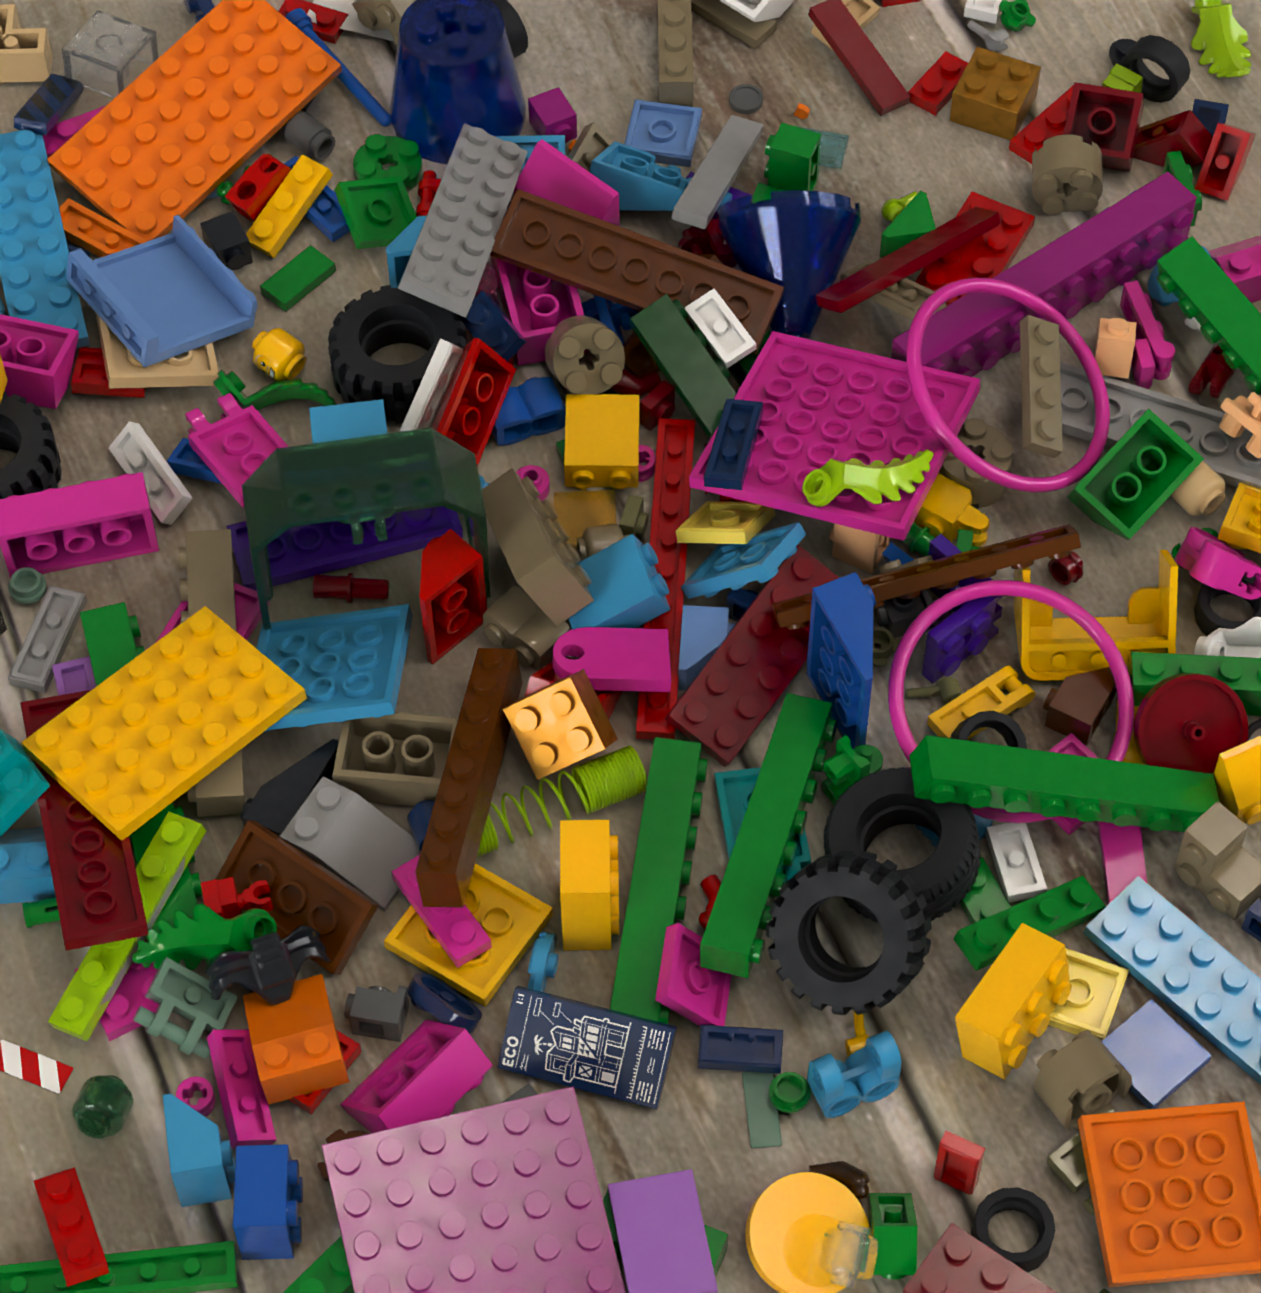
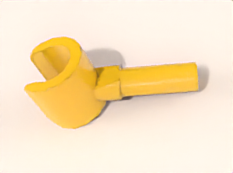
(859, 1041)

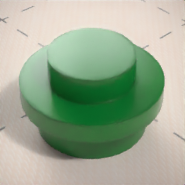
(789, 1092)

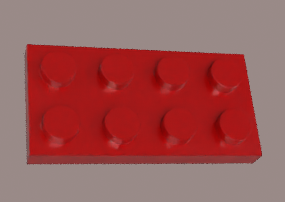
(986, 254)

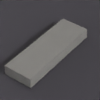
(47, 639)

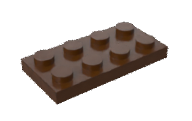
(300, 892)

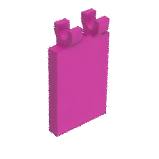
(234, 444)

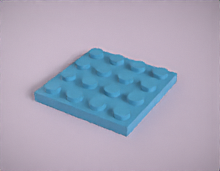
(342, 661)

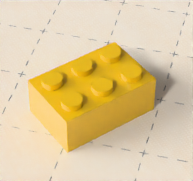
(588, 884)
(1013, 1001)

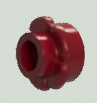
(1066, 569)

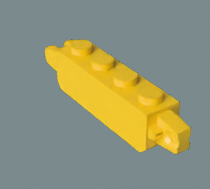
(950, 509)

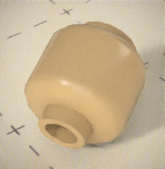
(1201, 491)

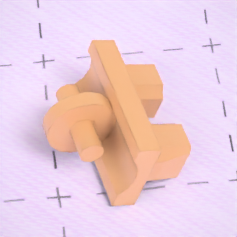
(1243, 414)

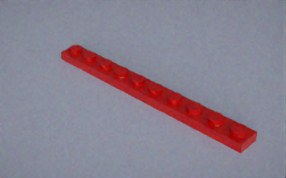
(669, 512)

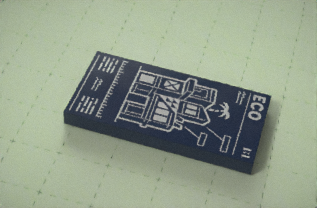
(587, 1047)

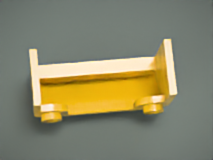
(1061, 648)

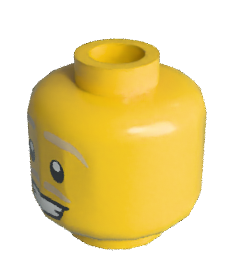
(278, 354)

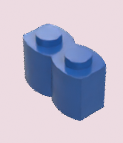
(528, 411)

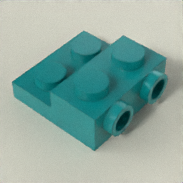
(19, 781)

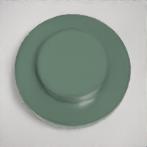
(27, 586)

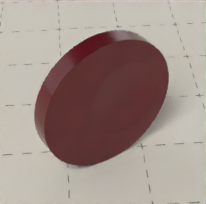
(1189, 723)

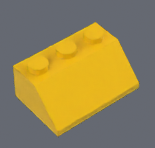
(1239, 780)

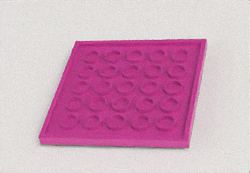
(840, 407)

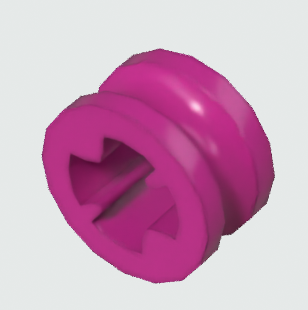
(648, 470)
(186, 1091)

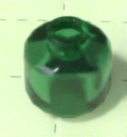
(102, 1106)

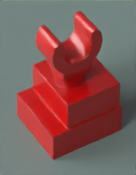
(226, 901)

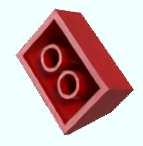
(474, 397)
(450, 593)

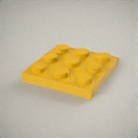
(506, 915)

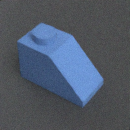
(701, 635)

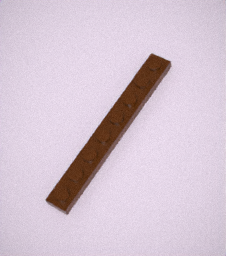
(947, 571)

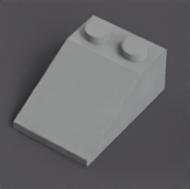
(351, 840)

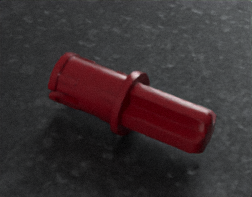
(349, 587)

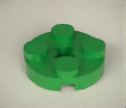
(389, 149)

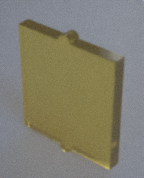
(583, 510)

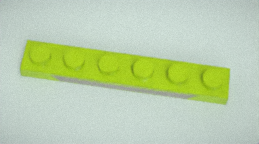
(108, 962)

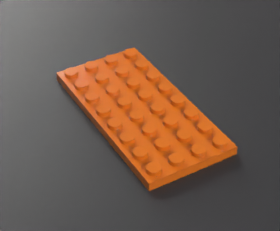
(194, 116)

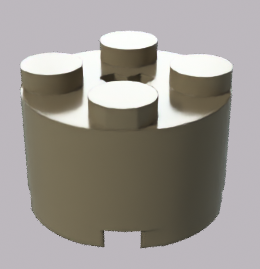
(1067, 175)
(568, 344)
(989, 445)
(1080, 1079)

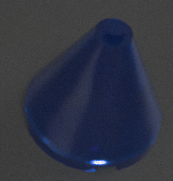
(792, 242)

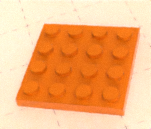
(1174, 1192)

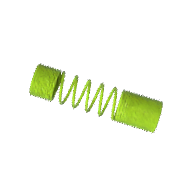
(598, 785)

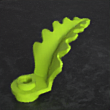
(1220, 39)
(867, 480)

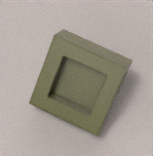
(634, 519)

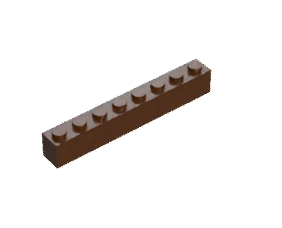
(468, 780)

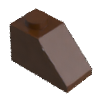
(1080, 703)

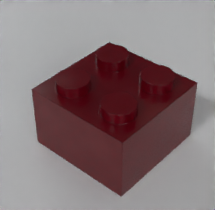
(1108, 119)

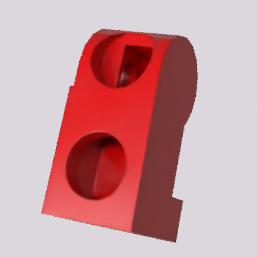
(257, 186)

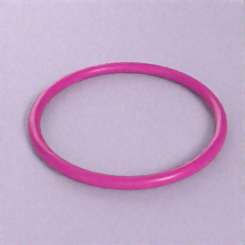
(945, 434)
(1028, 591)

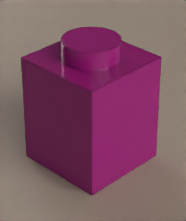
(552, 114)

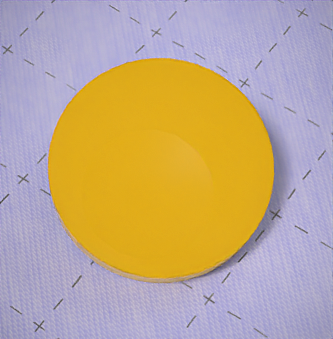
(789, 1227)

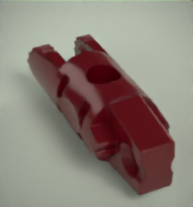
(1212, 370)

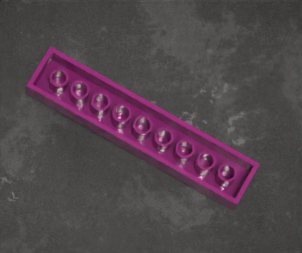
(1065, 273)

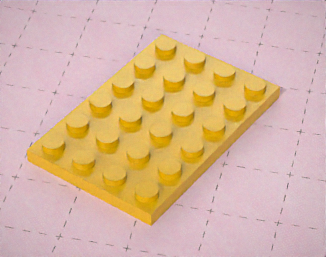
(163, 722)

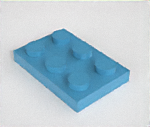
(742, 563)

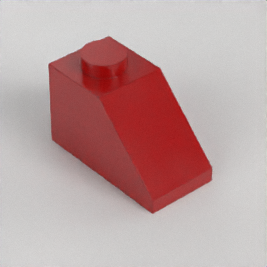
(1224, 161)

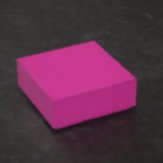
(1143, 364)

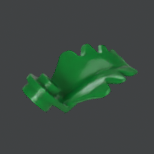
(271, 393)
(201, 936)

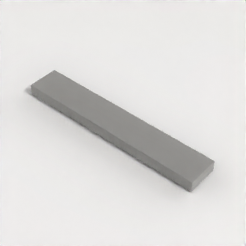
(717, 172)

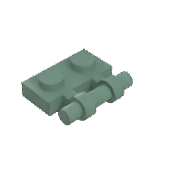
(189, 996)

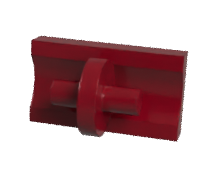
(707, 242)

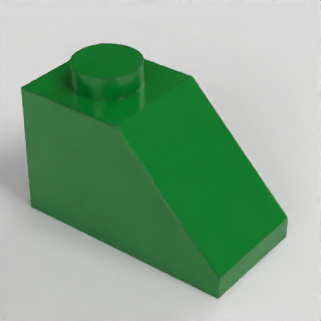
(896, 1229)

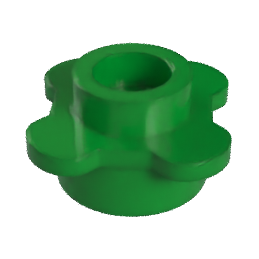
(1016, 15)

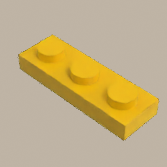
(288, 206)

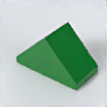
(909, 225)

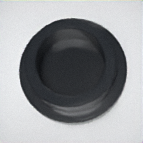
(1119, 49)

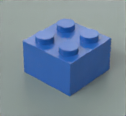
(267, 1202)

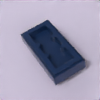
(740, 1049)

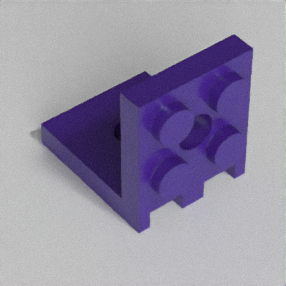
(962, 632)

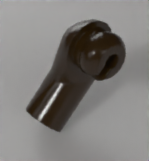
(847, 1174)

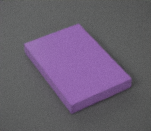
(662, 1234)

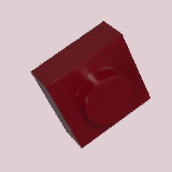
(657, 404)

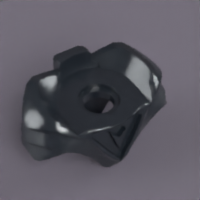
(268, 967)

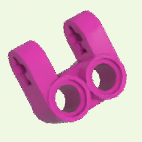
(1218, 564)

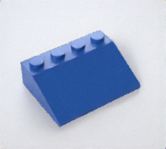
(843, 652)

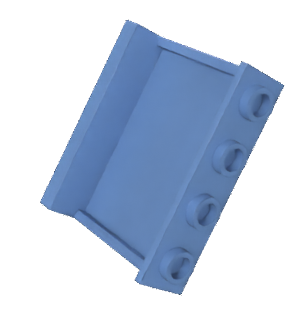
(164, 294)

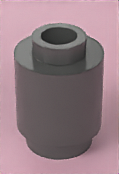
(309, 136)

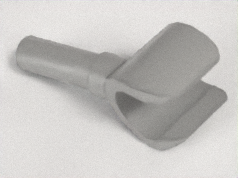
(993, 40)

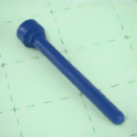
(303, 22)

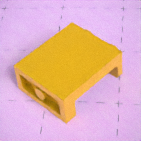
(601, 441)

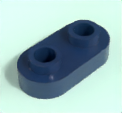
(443, 1001)

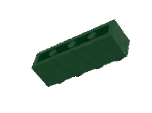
(684, 360)

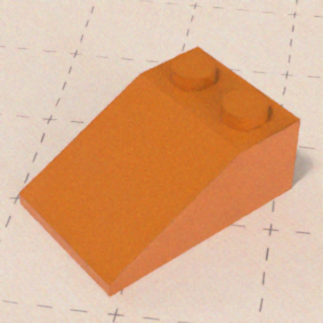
(295, 1041)

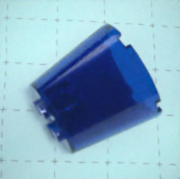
(454, 71)

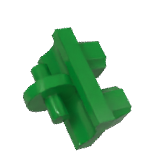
(849, 766)

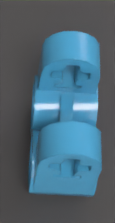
(864, 1076)

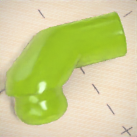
(894, 206)

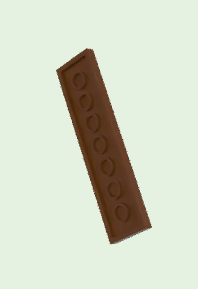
(625, 263)

